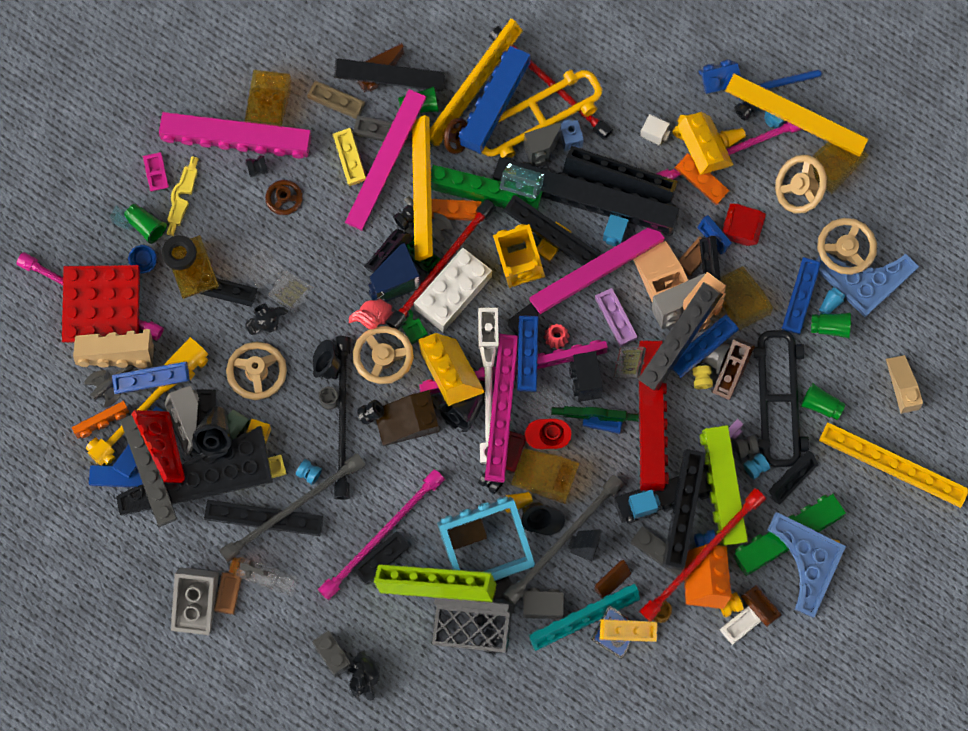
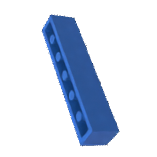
(495, 99)

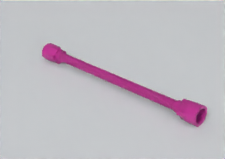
(787, 127)
(30, 263)
(432, 482)

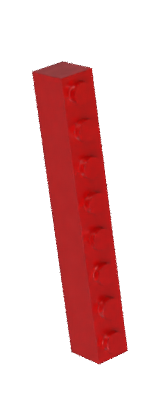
(652, 429)

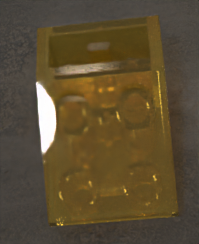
(268, 98)
(199, 275)
(545, 475)

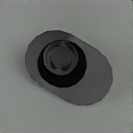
(325, 361)
(542, 519)

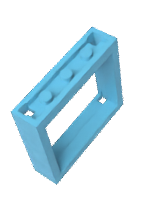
(484, 510)

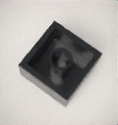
(587, 378)

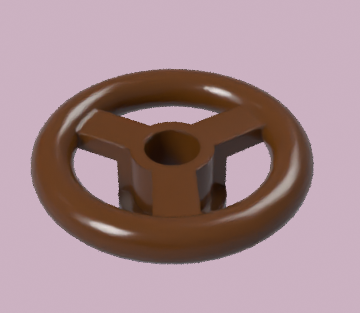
(452, 135)
(283, 190)

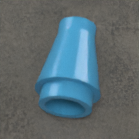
(832, 301)

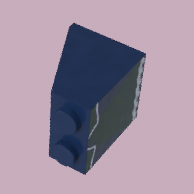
(394, 276)

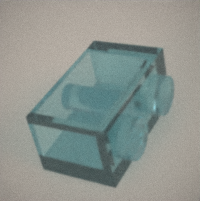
(522, 181)

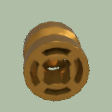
(664, 614)

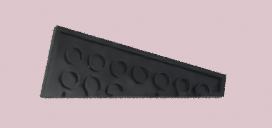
(240, 468)

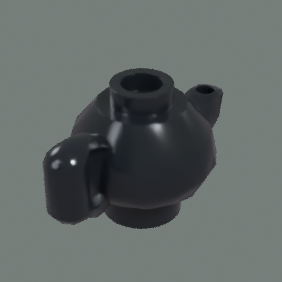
(265, 319)

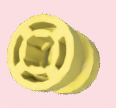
(702, 377)

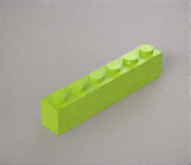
(723, 482)
(435, 583)

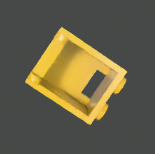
(520, 265)

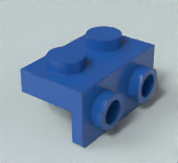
(718, 77)

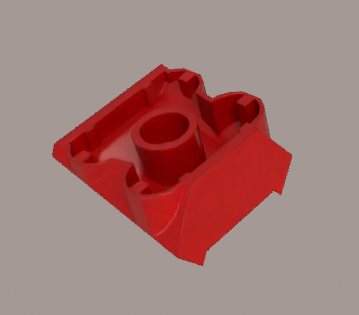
(743, 224)

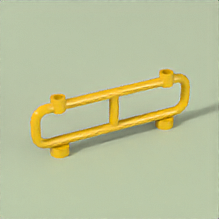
(587, 106)

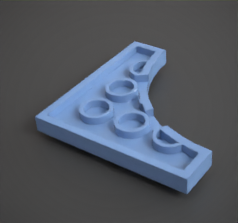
(872, 286)
(815, 559)

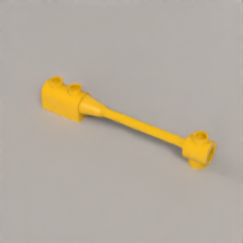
(189, 352)

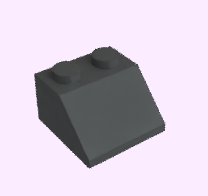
(541, 144)

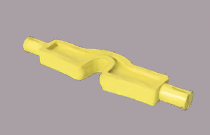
(180, 205)

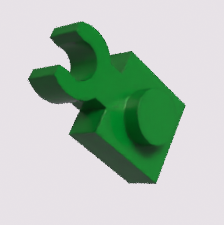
(413, 329)

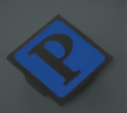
(616, 647)

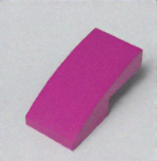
(155, 172)

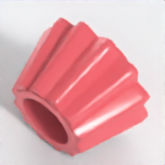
(553, 341)

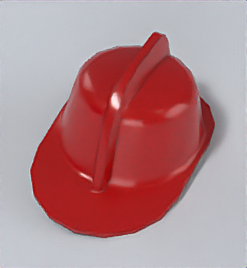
(548, 434)

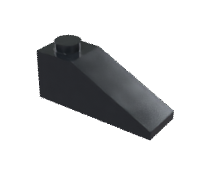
(585, 543)

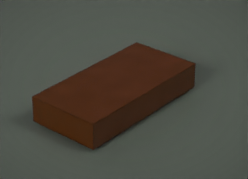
(761, 605)

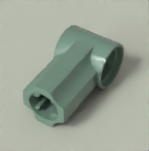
(237, 423)

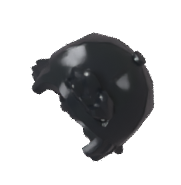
(364, 676)

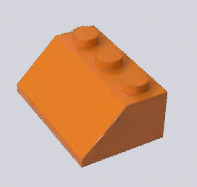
(710, 580)

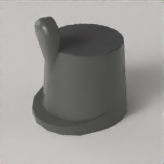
(717, 357)

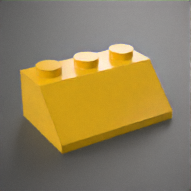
(704, 143)

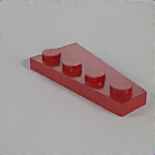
(161, 442)

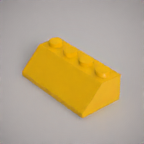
(450, 368)

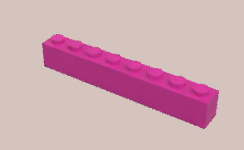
(234, 134)

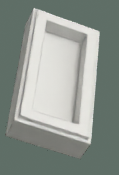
(740, 625)

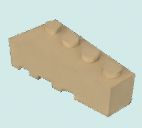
(114, 350)

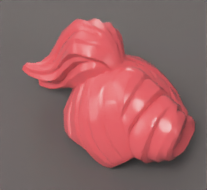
(372, 313)

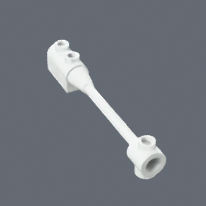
(488, 345)

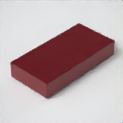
(515, 447)

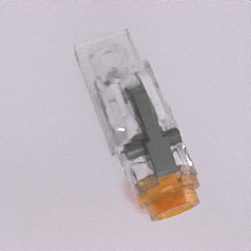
(264, 576)

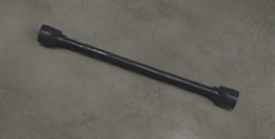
(342, 347)

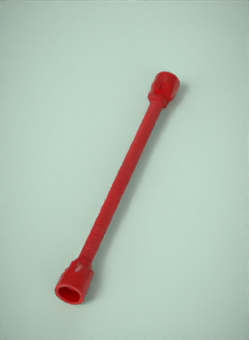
(652, 608)

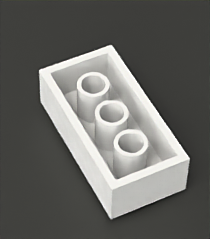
(453, 290)

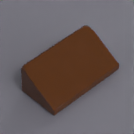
(612, 579)

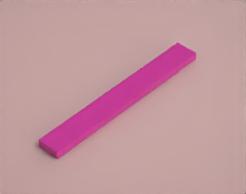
(385, 160)
(596, 269)
(501, 408)

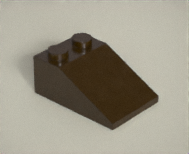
(408, 419)

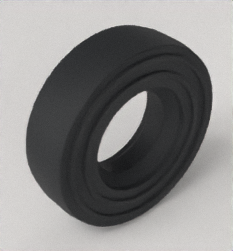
(179, 264)

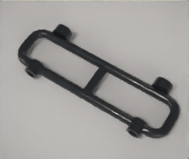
(795, 351)

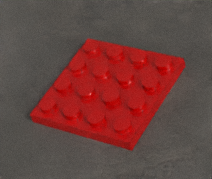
(100, 300)

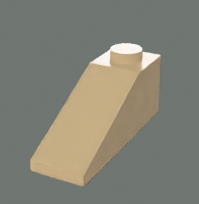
(904, 384)

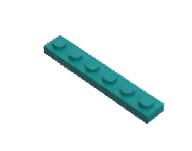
(583, 617)

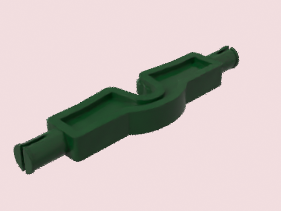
(588, 412)

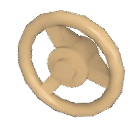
(802, 183)
(847, 246)
(383, 355)
(256, 370)

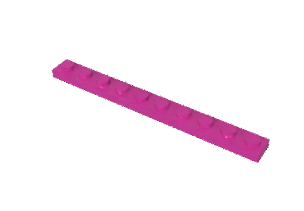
(557, 357)

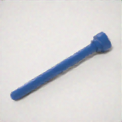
(791, 79)

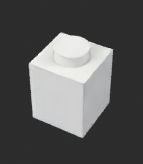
(655, 130)

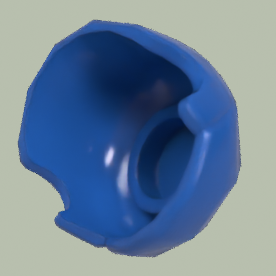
(144, 257)

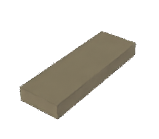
(336, 99)

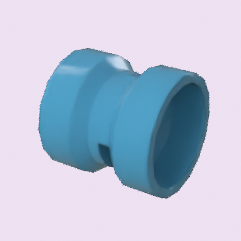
(756, 466)
(308, 471)

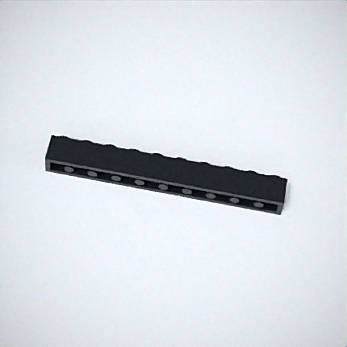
(600, 199)

